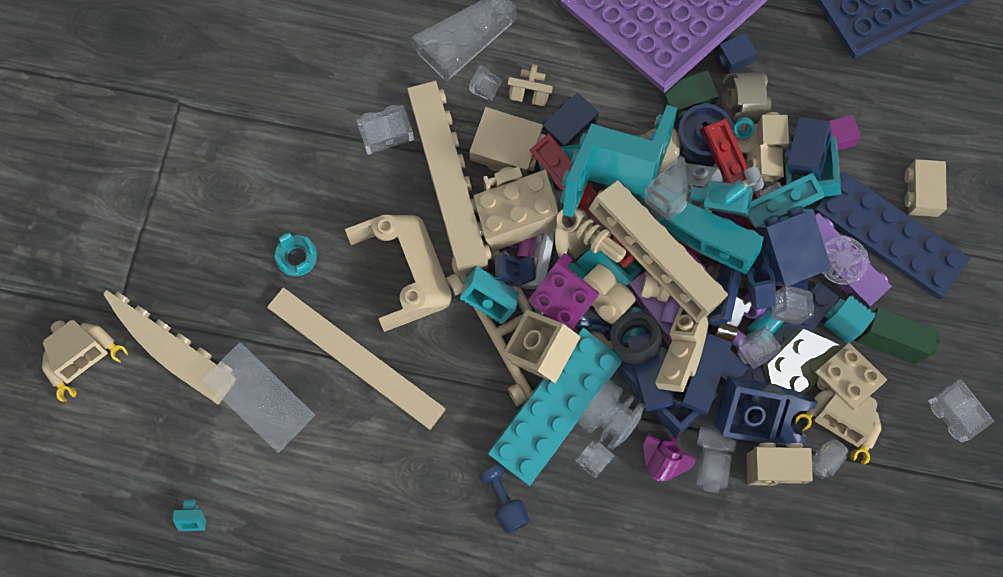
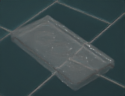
(258, 397)

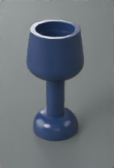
(511, 514)

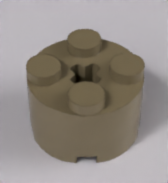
(745, 95)

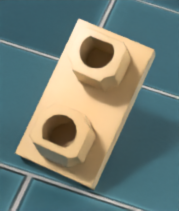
(518, 87)

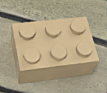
(518, 210)

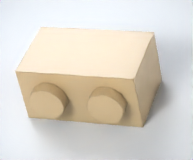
(926, 188)

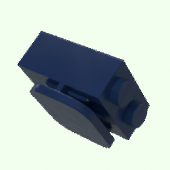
(793, 246)

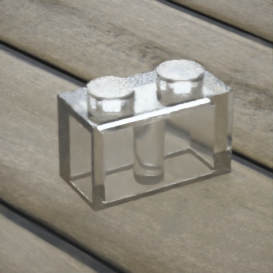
(385, 128)
(960, 411)

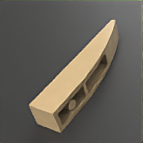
(167, 349)

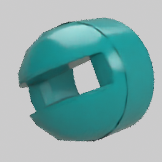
(749, 130)

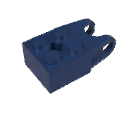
(761, 411)
(674, 417)

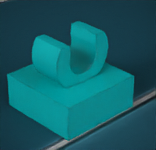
(189, 518)

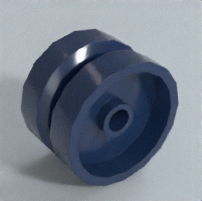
(692, 141)

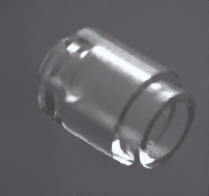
(712, 440)
(829, 459)

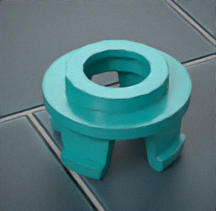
(286, 244)

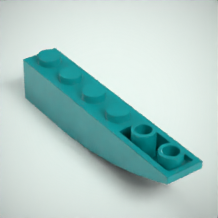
(711, 235)

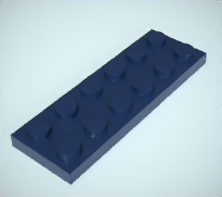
(893, 236)

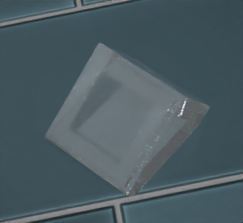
(484, 83)

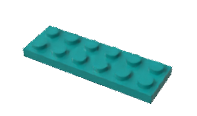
(554, 409)

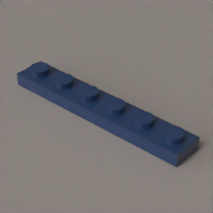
(823, 300)

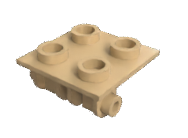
(850, 376)

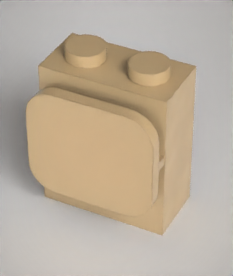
(505, 142)

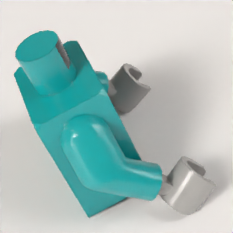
(728, 197)

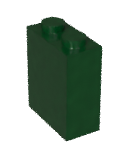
(900, 337)

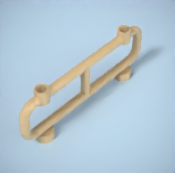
(521, 390)

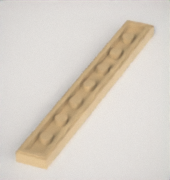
(356, 358)

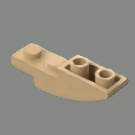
(683, 353)

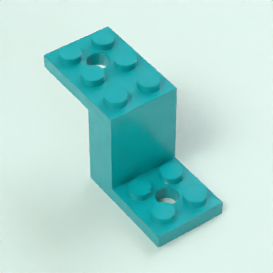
(614, 156)

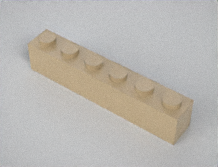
(658, 251)

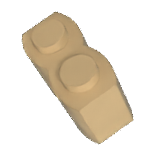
(613, 296)

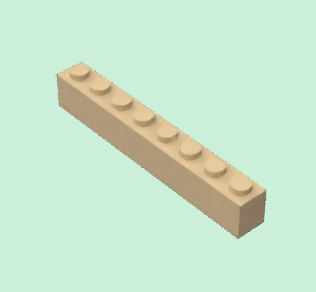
(448, 179)

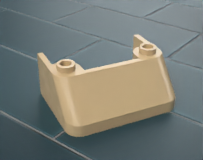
(430, 290)

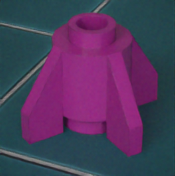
(664, 460)

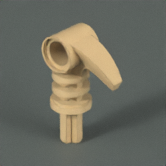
(585, 229)

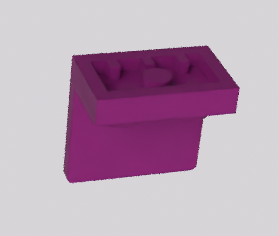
(563, 294)

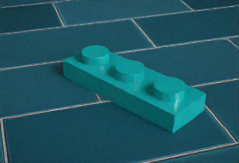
(798, 193)

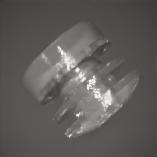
(611, 414)

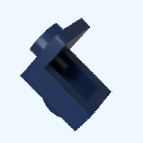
(514, 270)

